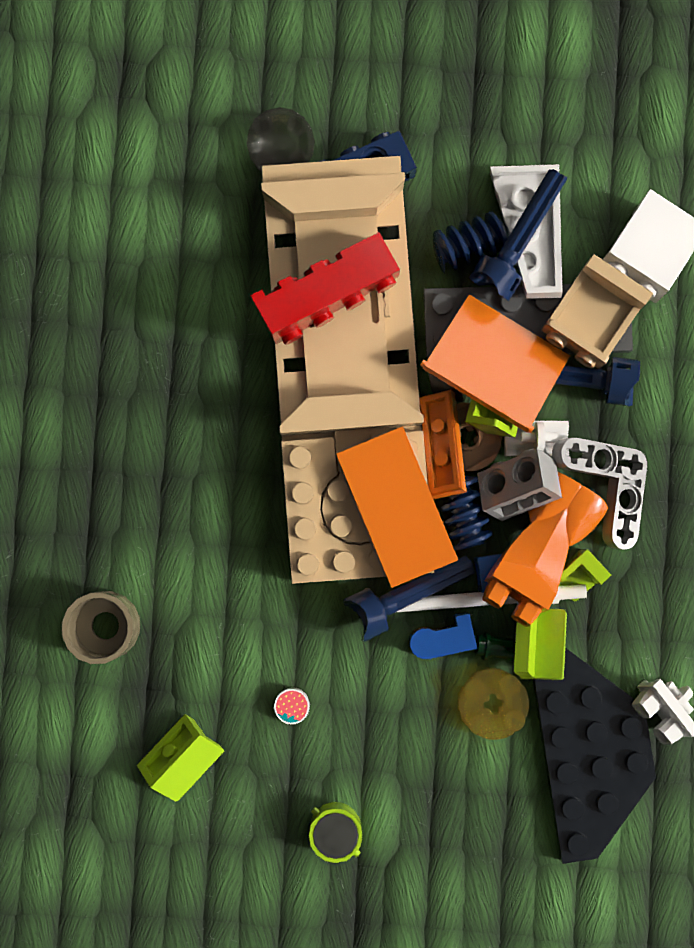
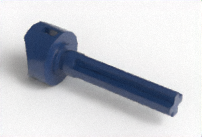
(500, 269)
(615, 381)
(374, 610)

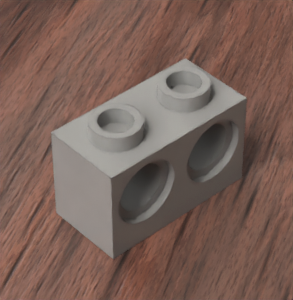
(519, 484)

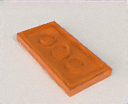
(397, 507)

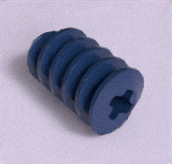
(469, 240)
(465, 517)

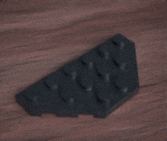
(593, 757)

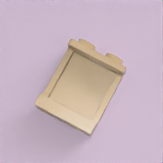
(595, 312)

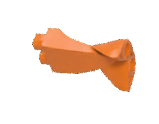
(536, 557)

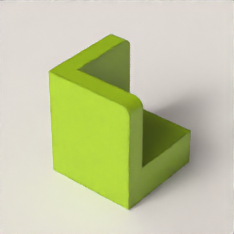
(488, 421)
(583, 569)

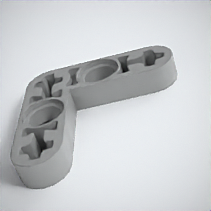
(620, 479)

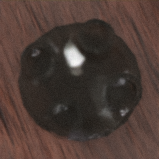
(280, 138)

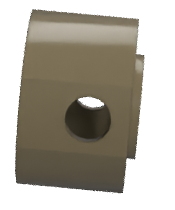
(79, 631)

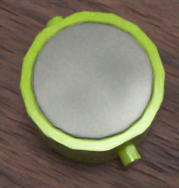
(335, 832)

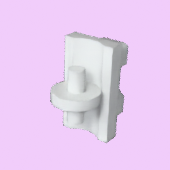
(542, 437)
(670, 705)

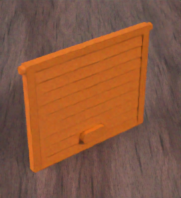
(497, 363)

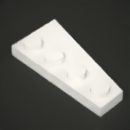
(542, 259)

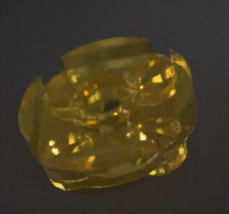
(510, 715)

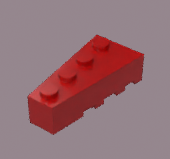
(327, 289)

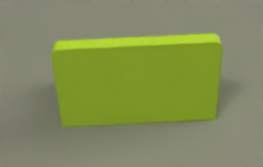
(541, 647)
(179, 759)

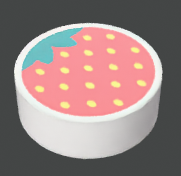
(292, 705)

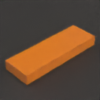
(442, 444)

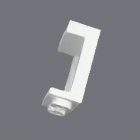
(654, 244)

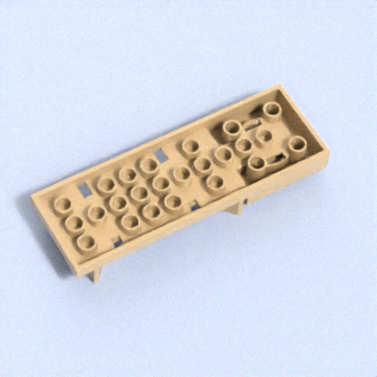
(347, 382)

